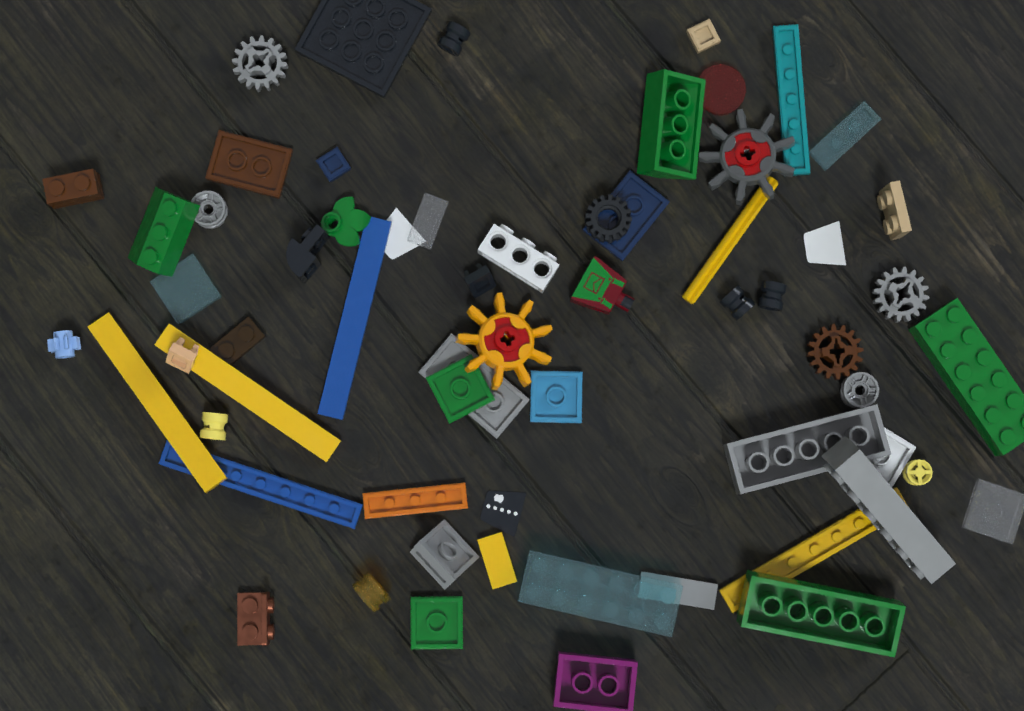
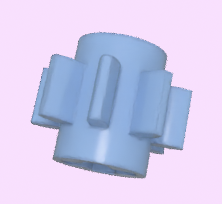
(63, 344)

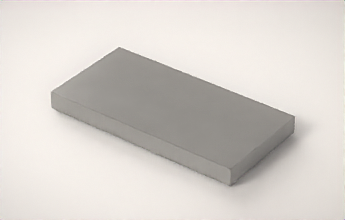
(508, 399)

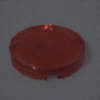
(723, 89)

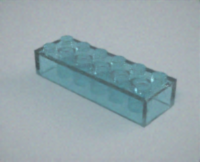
(600, 593)

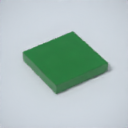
(459, 391)
(437, 622)

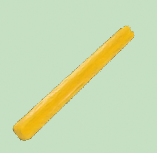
(727, 244)

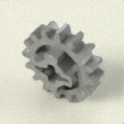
(253, 70)
(890, 289)

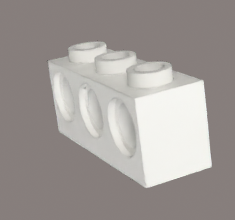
(524, 270)

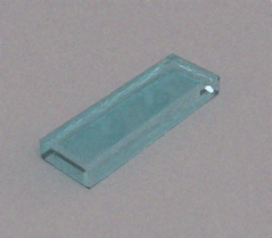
(844, 136)

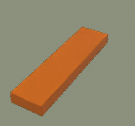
(415, 500)

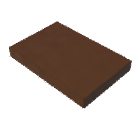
(249, 164)

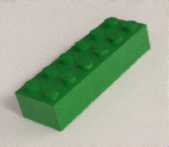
(973, 375)
(820, 613)

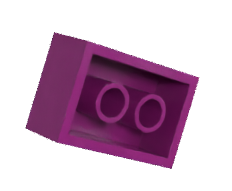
(594, 682)

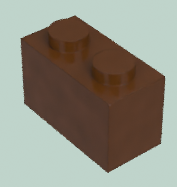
(73, 188)

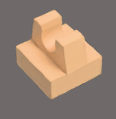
(182, 357)

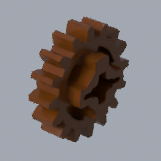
(834, 341)

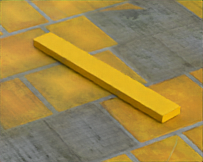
(254, 396)
(157, 402)
(807, 552)

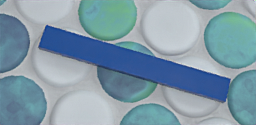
(354, 319)
(276, 489)

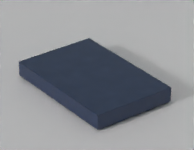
(645, 208)

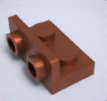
(254, 618)

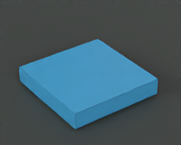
(556, 397)

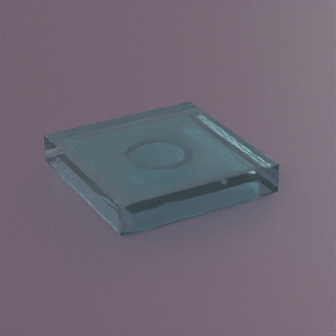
(187, 290)

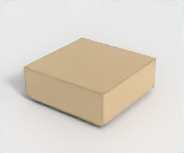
(703, 36)

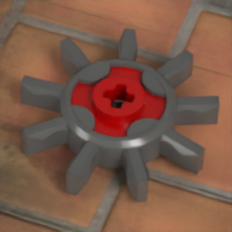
(737, 167)

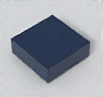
(333, 164)

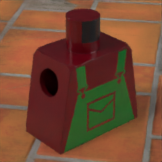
(601, 289)

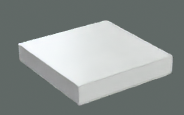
(892, 465)

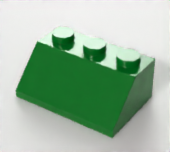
(163, 232)

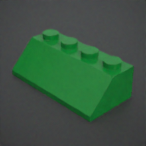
(671, 125)

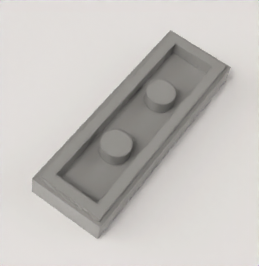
(694, 592)

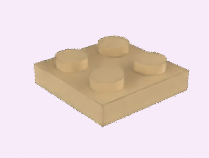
(895, 211)

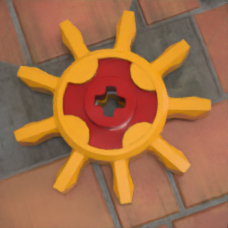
(497, 353)

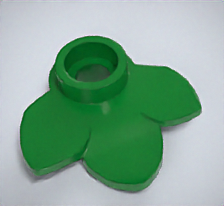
(349, 222)

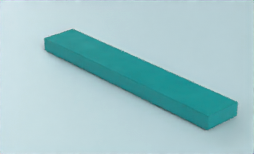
(791, 96)

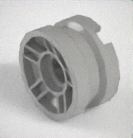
(219, 213)
(870, 390)

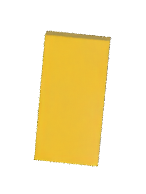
(497, 560)

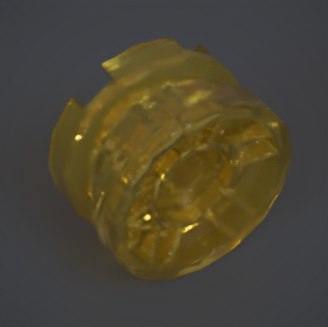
(371, 592)

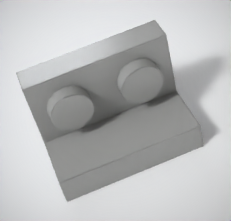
(444, 554)

